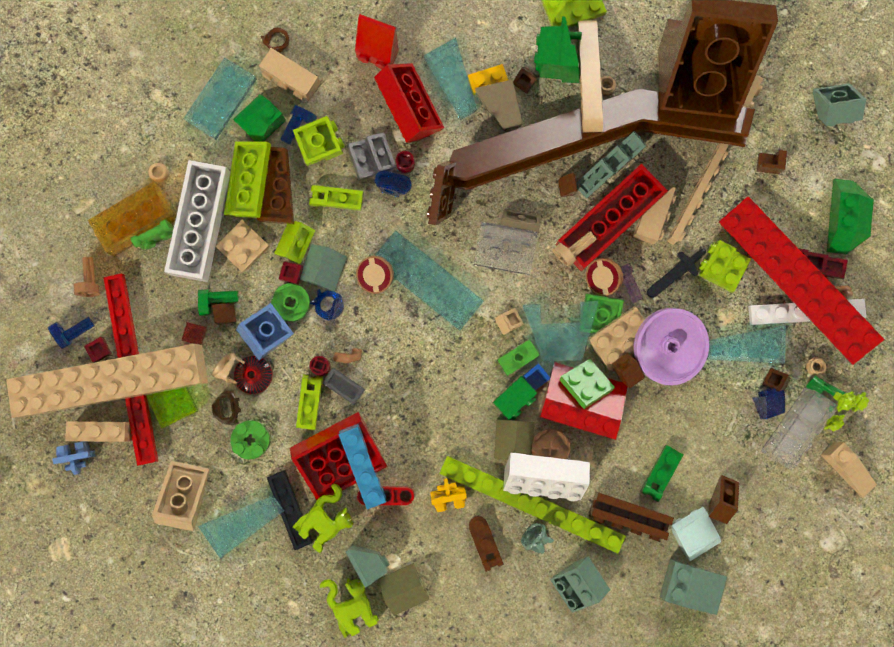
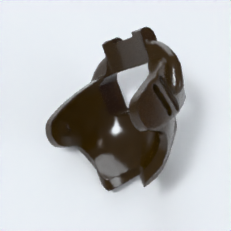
(217, 408)

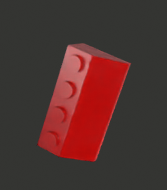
(408, 101)

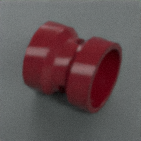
(405, 158)
(323, 366)

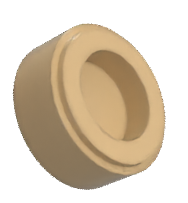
(158, 172)

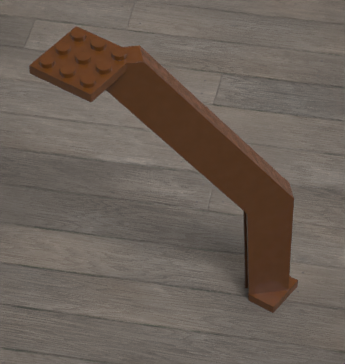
(564, 136)

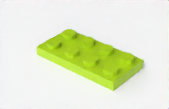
(247, 179)

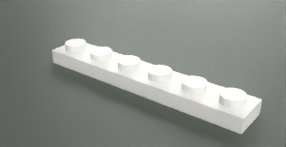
(788, 313)

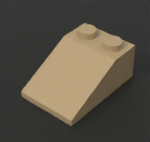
(181, 496)

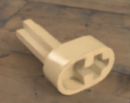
(568, 255)

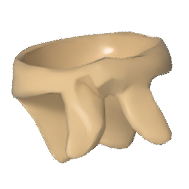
(224, 367)

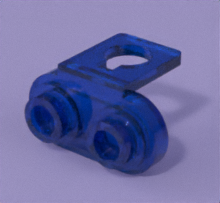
(393, 183)

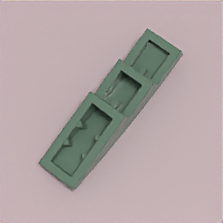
(611, 164)

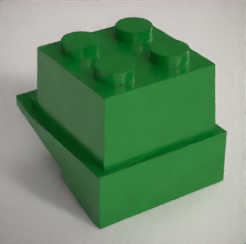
(556, 54)

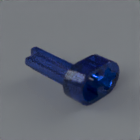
(298, 115)
(64, 338)

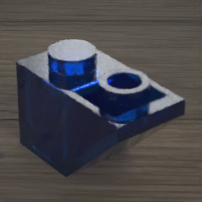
(770, 403)

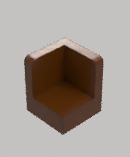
(772, 163)

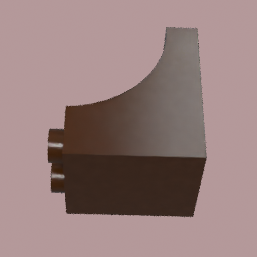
(713, 56)

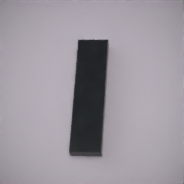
(286, 497)

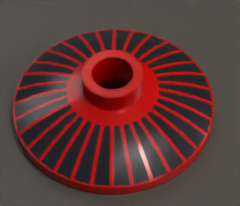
(262, 376)

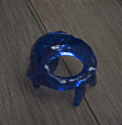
(337, 306)

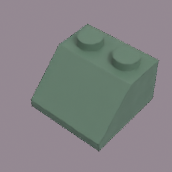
(839, 104)

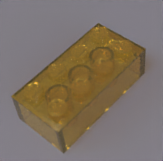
(132, 217)

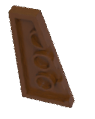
(277, 198)

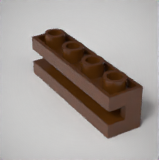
(630, 515)

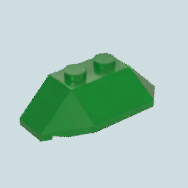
(849, 217)

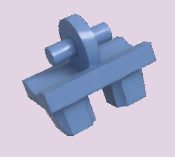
(64, 455)

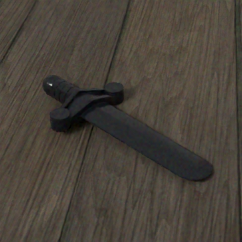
(686, 264)

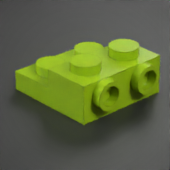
(319, 140)
(724, 266)

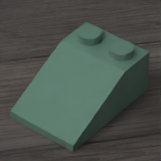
(693, 587)

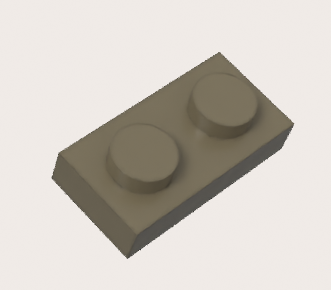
(521, 220)

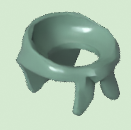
(535, 538)

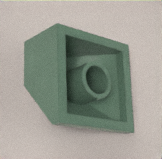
(367, 563)

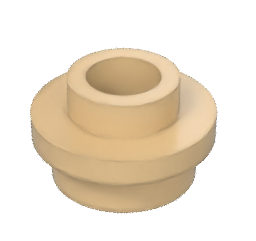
(611, 82)
(821, 366)

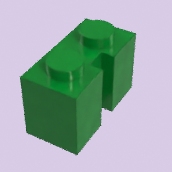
(515, 398)

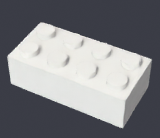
(546, 476)

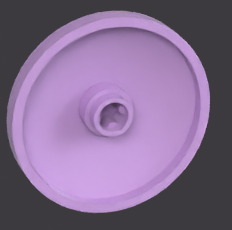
(671, 346)

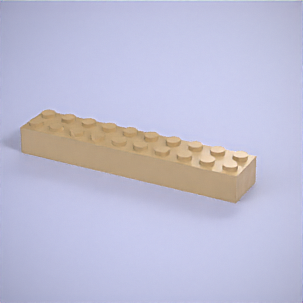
(107, 381)

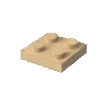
(242, 246)

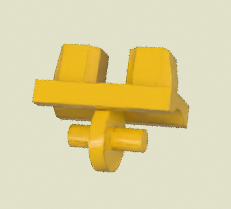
(448, 493)

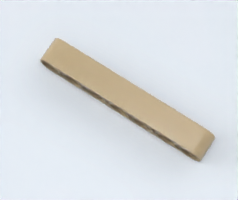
(590, 77)

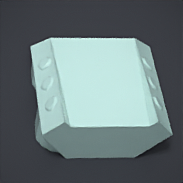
(695, 533)

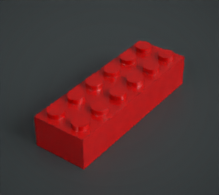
(614, 214)

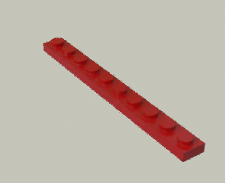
(126, 345)

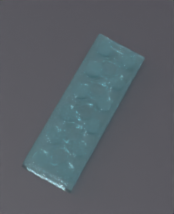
(429, 281)

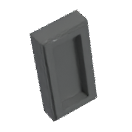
(343, 386)

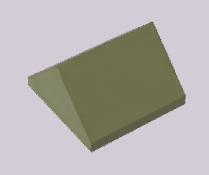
(513, 438)
(403, 589)

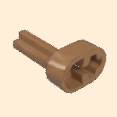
(88, 287)

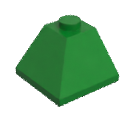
(260, 119)

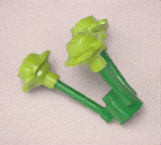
(845, 401)

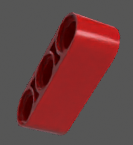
(395, 492)

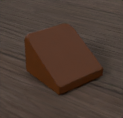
(525, 79)
(567, 185)
(224, 313)
(776, 379)

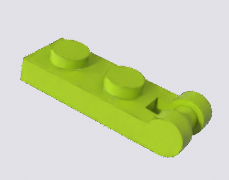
(336, 198)
(309, 402)

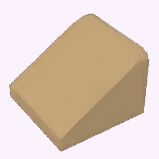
(509, 321)

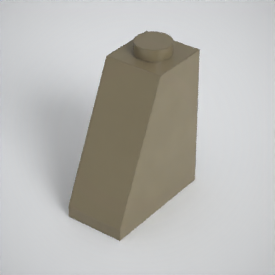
(501, 104)

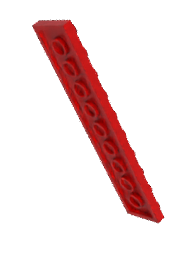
(801, 281)

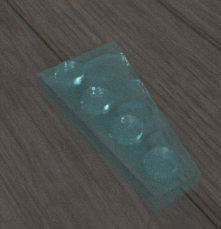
(451, 75)
(754, 346)
(234, 528)

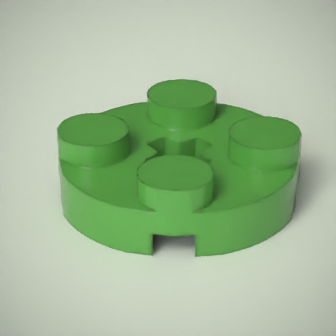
(296, 293)
(240, 445)

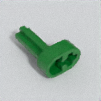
(206, 297)

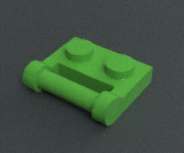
(149, 238)

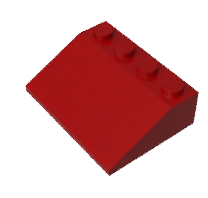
(599, 418)
(324, 460)

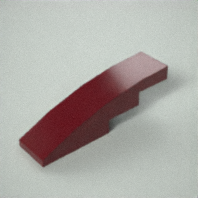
(828, 266)

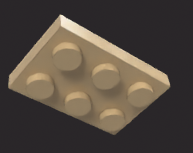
(617, 337)

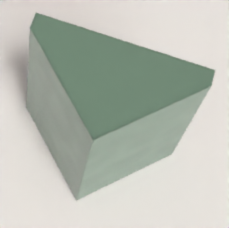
(323, 267)

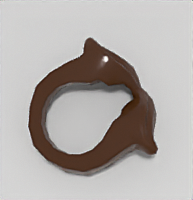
(267, 38)

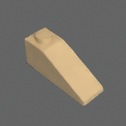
(849, 467)

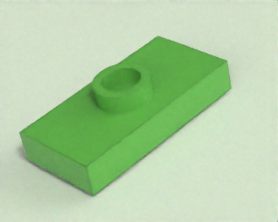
(518, 357)

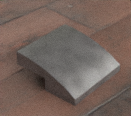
(371, 156)

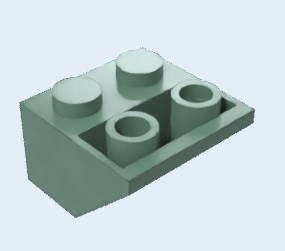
(580, 585)

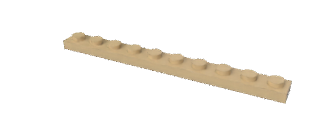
(710, 170)

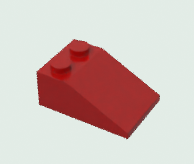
(376, 42)

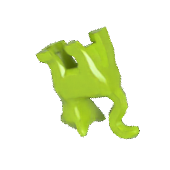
(321, 522)
(352, 608)

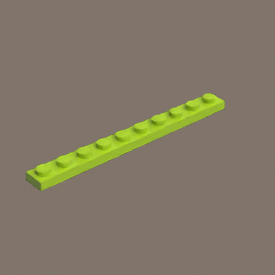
(532, 505)

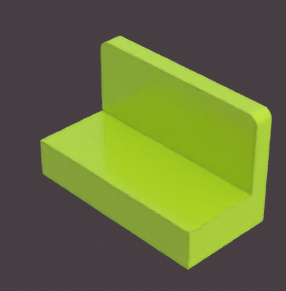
(295, 242)

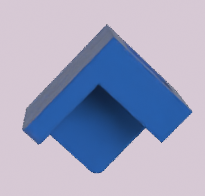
(536, 377)

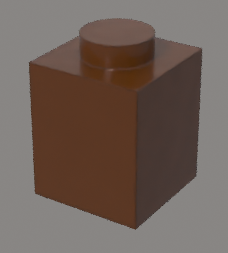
(628, 370)

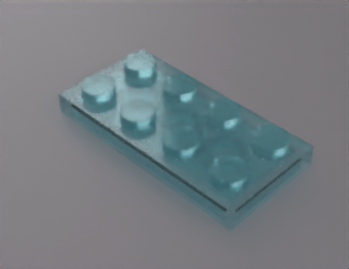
(220, 98)

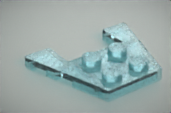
(562, 340)

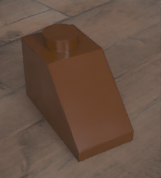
(724, 500)

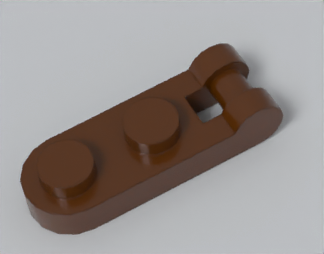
(484, 542)

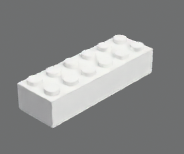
(198, 221)

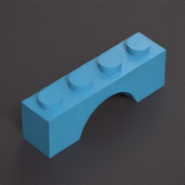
(362, 466)

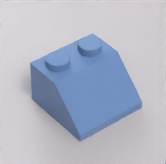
(264, 331)

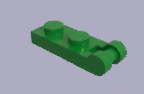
(662, 472)

